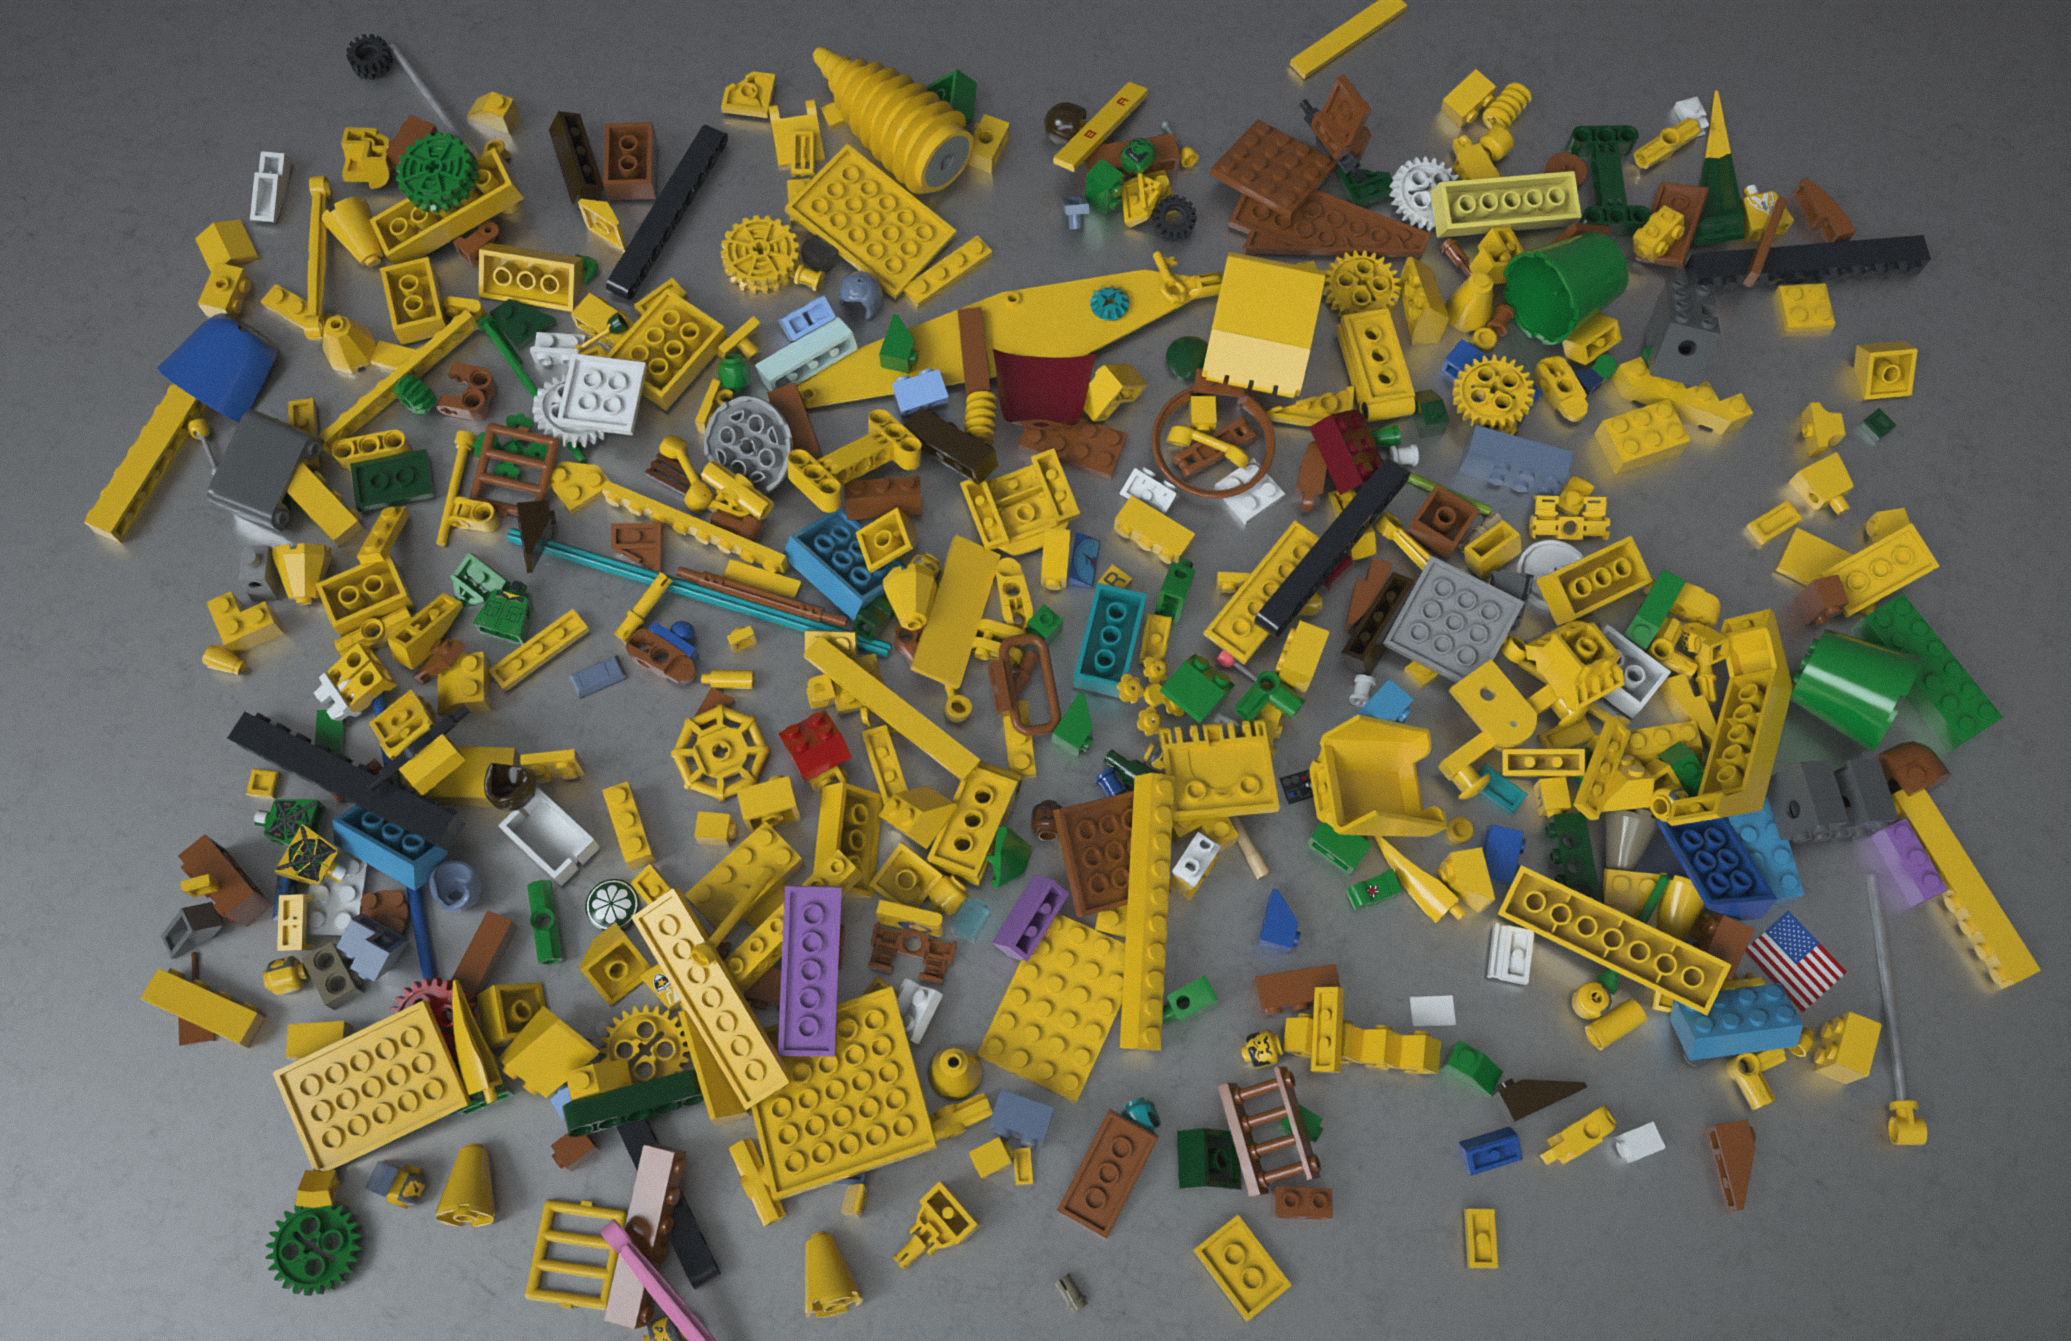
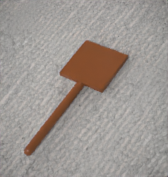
(189, 1032)

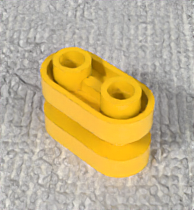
(985, 648)

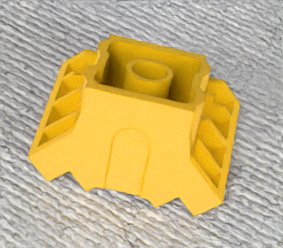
(1577, 663)

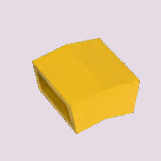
(317, 1188)

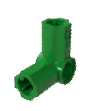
(1257, 698)

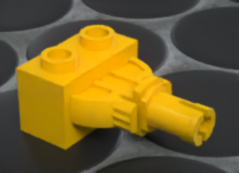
(942, 1221)

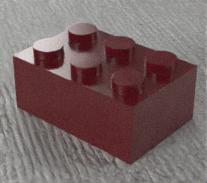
(1347, 449)

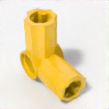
(1664, 644)
(1753, 1083)

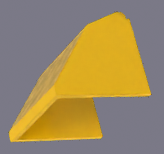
(1264, 324)

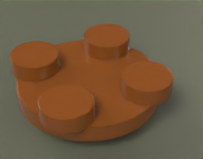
(1567, 162)
(387, 908)

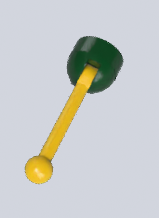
(616, 325)

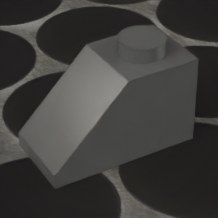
(191, 928)

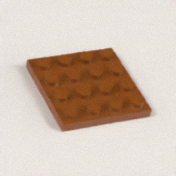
(1273, 168)
(1097, 851)

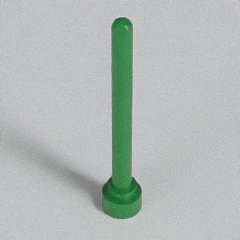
(1609, 979)

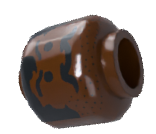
(1043, 820)

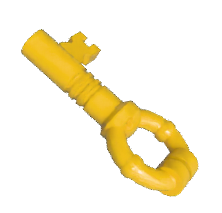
(1168, 279)

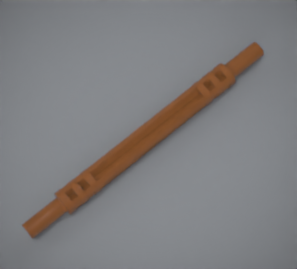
(762, 596)

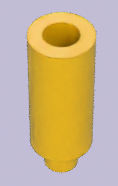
(729, 679)

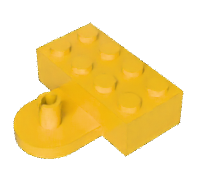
(732, 878)

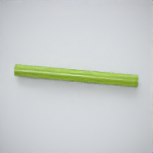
(1429, 485)

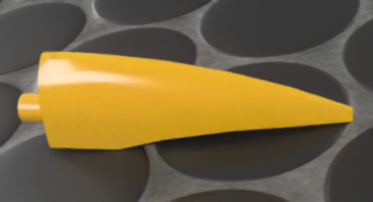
(1426, 890)
(475, 1058)

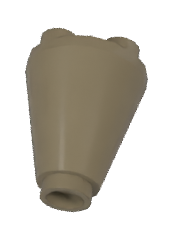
(1628, 837)

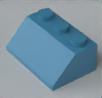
(1388, 704)

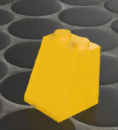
(545, 1053)

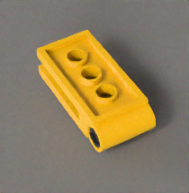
(1376, 365)
(985, 783)

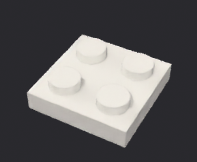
(1255, 500)

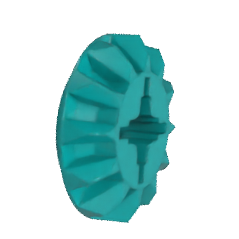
(1110, 311)

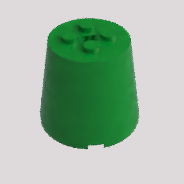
(1564, 285)
(1854, 685)

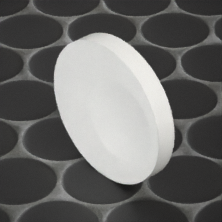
(1542, 559)

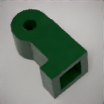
(877, 616)

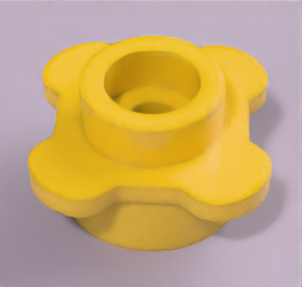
(499, 146)

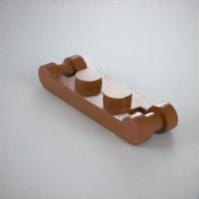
(1206, 456)

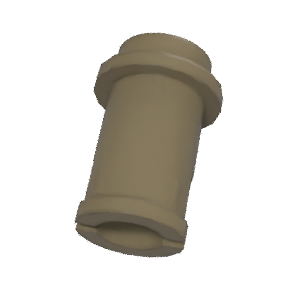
(1071, 1293)

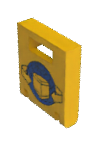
(903, 916)

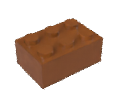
(630, 161)
(238, 895)

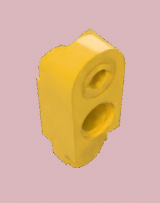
(1554, 374)
(1010, 577)
(1694, 605)
(1580, 1136)

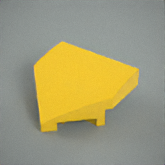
(1139, 199)

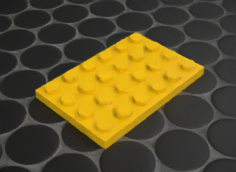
(871, 220)
(1058, 1009)
(371, 1087)

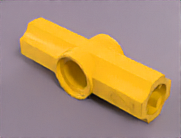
(1666, 143)
(737, 490)
(386, 625)
(957, 1117)
(756, 1182)

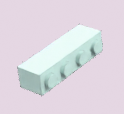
(807, 355)

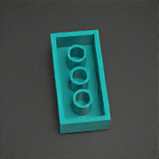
(1109, 639)

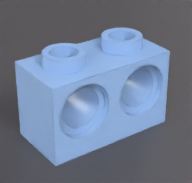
(806, 318)

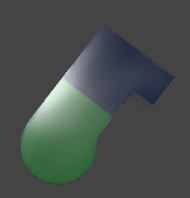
(1597, 374)

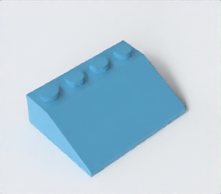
(834, 563)

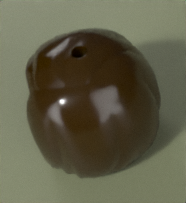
(1063, 122)
(509, 786)

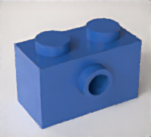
(1501, 853)

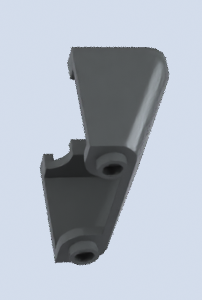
(260, 468)

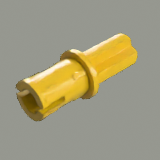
(1706, 680)

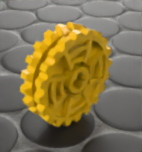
(760, 254)

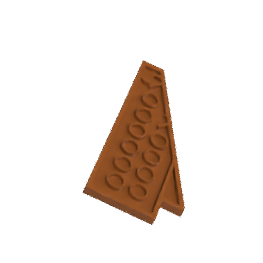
(1325, 228)

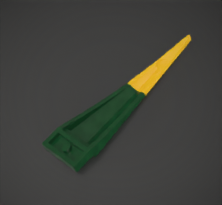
(1723, 212)

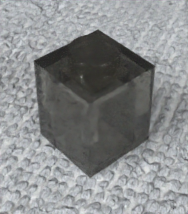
(819, 254)

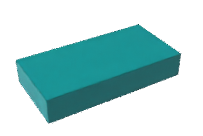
(1502, 791)

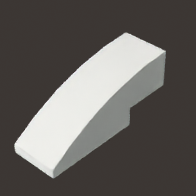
(270, 186)

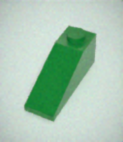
(1653, 609)

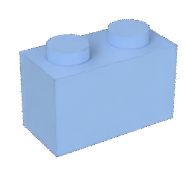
(920, 391)

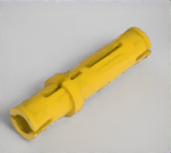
(643, 607)

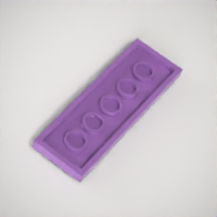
(809, 970)

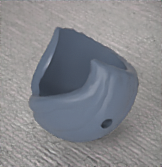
(862, 288)
(455, 878)

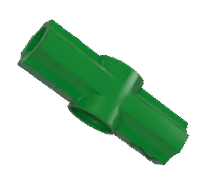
(548, 938)

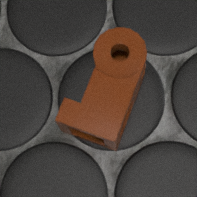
(469, 248)

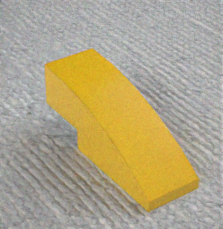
(1686, 707)

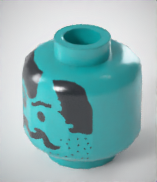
(1142, 1113)

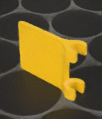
(782, 134)

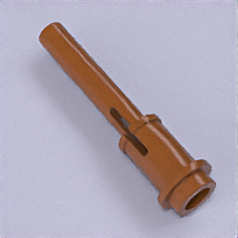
(1458, 257)

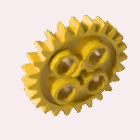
(1361, 285)
(1498, 374)
(627, 1033)

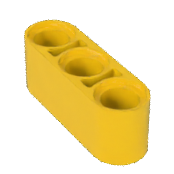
(361, 445)

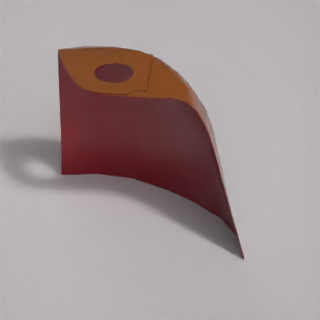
(1042, 390)

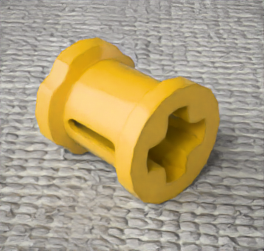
(809, 277)

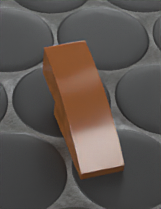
(1823, 212)
(1365, 592)

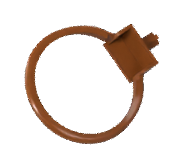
(1201, 385)

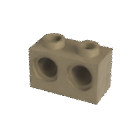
(327, 979)

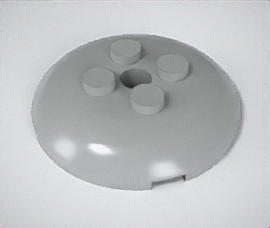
(747, 422)

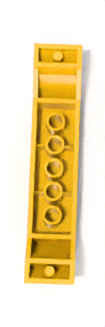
(1747, 725)

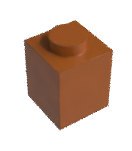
(573, 1151)

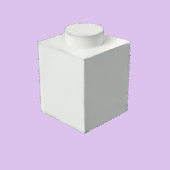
(1639, 1142)

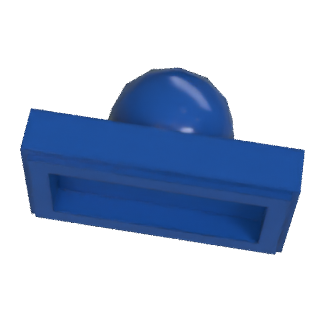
(680, 636)

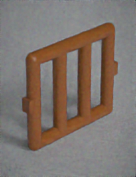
(487, 452)

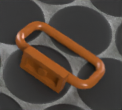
(1004, 688)

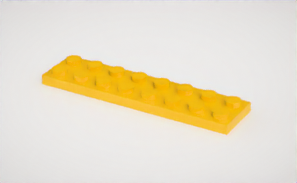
(712, 1000)

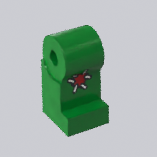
(1374, 890)

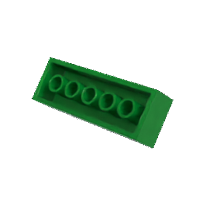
(1943, 689)

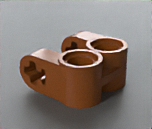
(462, 406)

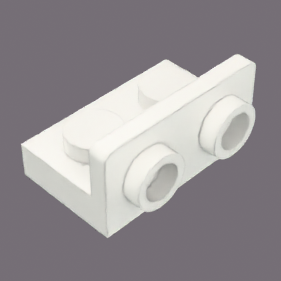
(556, 348)
(1149, 490)
(917, 1007)

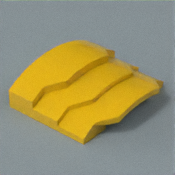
(1020, 504)

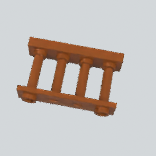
(1242, 1125)

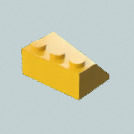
(1422, 303)

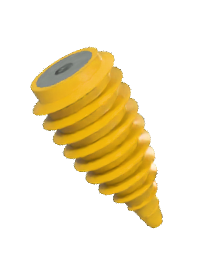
(898, 121)

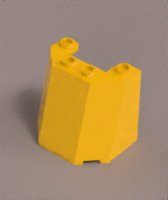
(1370, 780)

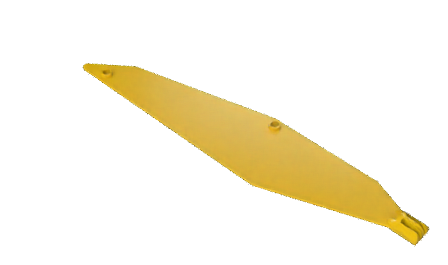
(1039, 323)

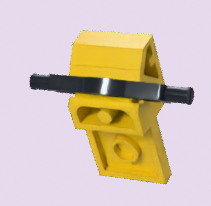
(416, 743)

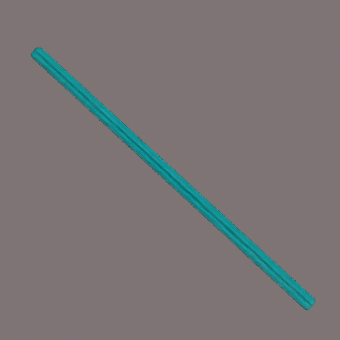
(696, 591)

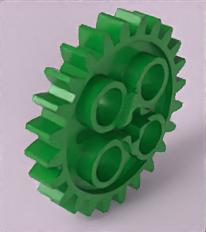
(299, 1270)

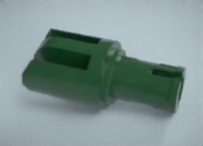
(1127, 768)

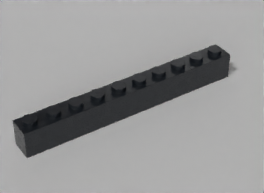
(1811, 262)
(347, 781)

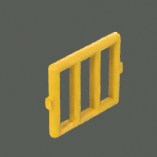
(547, 1234)

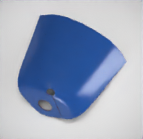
(222, 365)

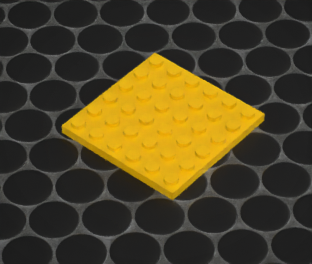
(845, 1108)

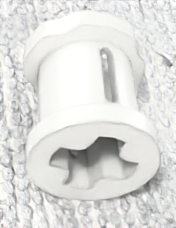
(1405, 455)
(1363, 690)

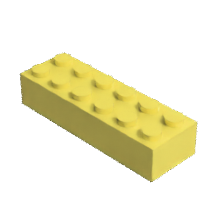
(1510, 201)

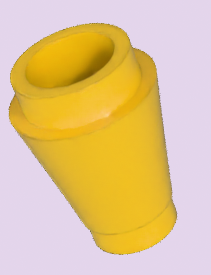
(223, 660)

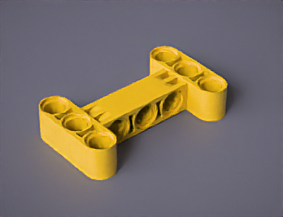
(823, 477)

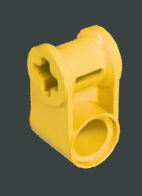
(469, 515)

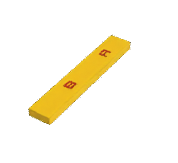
(1100, 126)

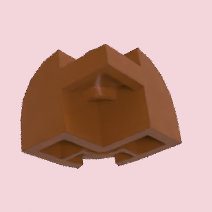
(1913, 767)

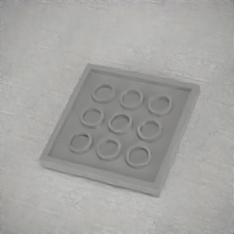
(1452, 621)

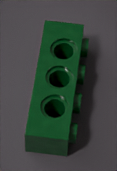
(1574, 828)

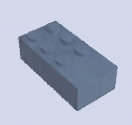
(1515, 462)

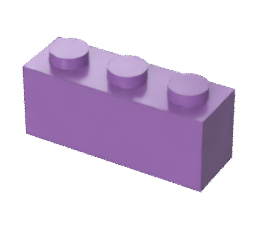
(1908, 863)
(1030, 918)

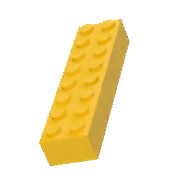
(1615, 940)

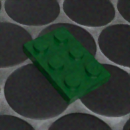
(392, 480)

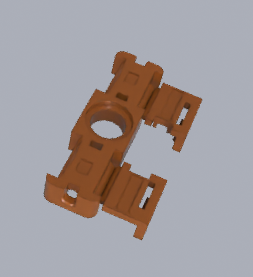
(890, 941)

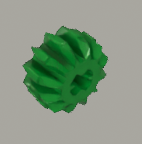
(415, 394)

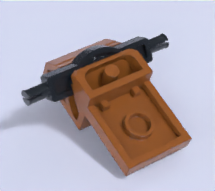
(1341, 126)

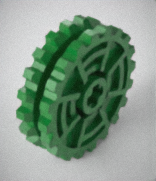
(437, 172)

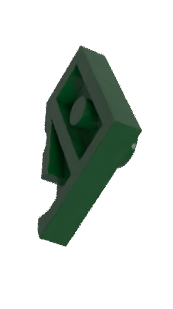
(1372, 190)
(521, 322)

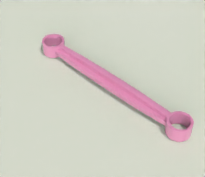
(655, 1284)

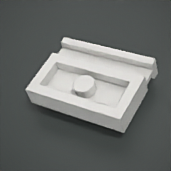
(1510, 954)

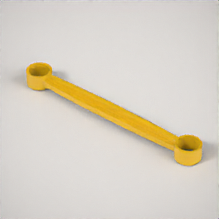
(317, 262)
(1392, 528)

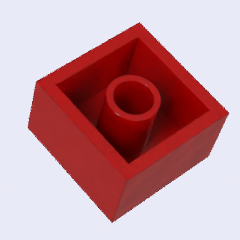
(815, 745)

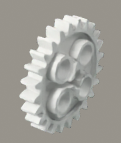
(1408, 193)
(546, 411)

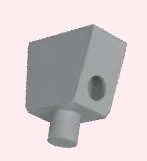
(259, 569)

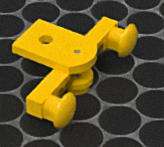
(1504, 722)

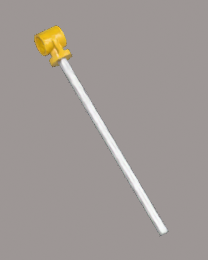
(439, 108)
(1905, 1127)

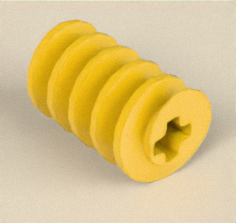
(1507, 106)
(980, 416)

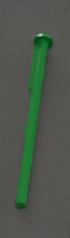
(488, 323)

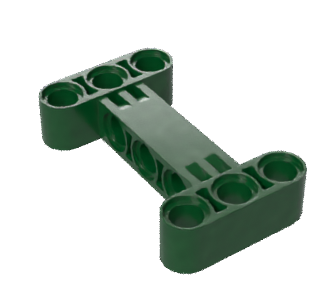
(1604, 148)

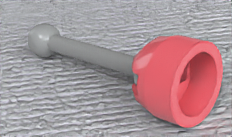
(1228, 661)

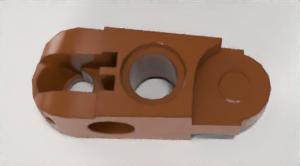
(1311, 476)
(677, 666)

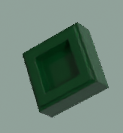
(1877, 425)

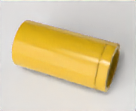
(1615, 1024)

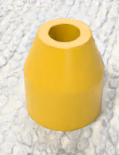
(1804, 1044)

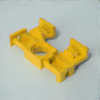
(1547, 524)

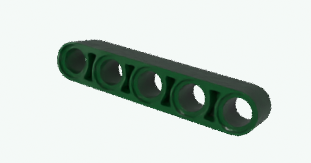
(632, 1103)

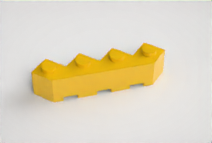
(1692, 405)
(1373, 1047)

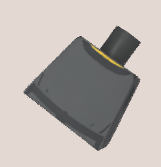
(1515, 584)

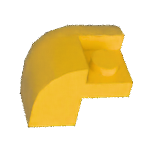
(365, 156)

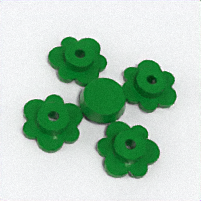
(513, 447)

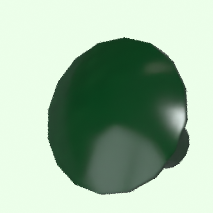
(1186, 356)

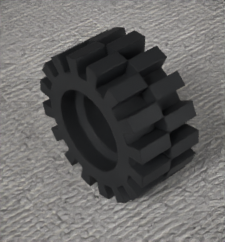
(366, 46)
(1181, 206)

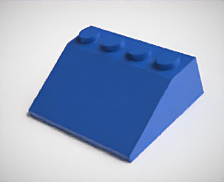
(1720, 868)

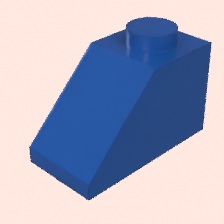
(1279, 925)

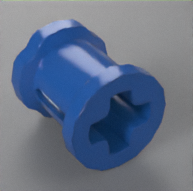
(1110, 782)

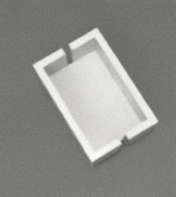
(550, 837)

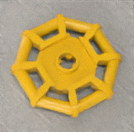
(706, 745)

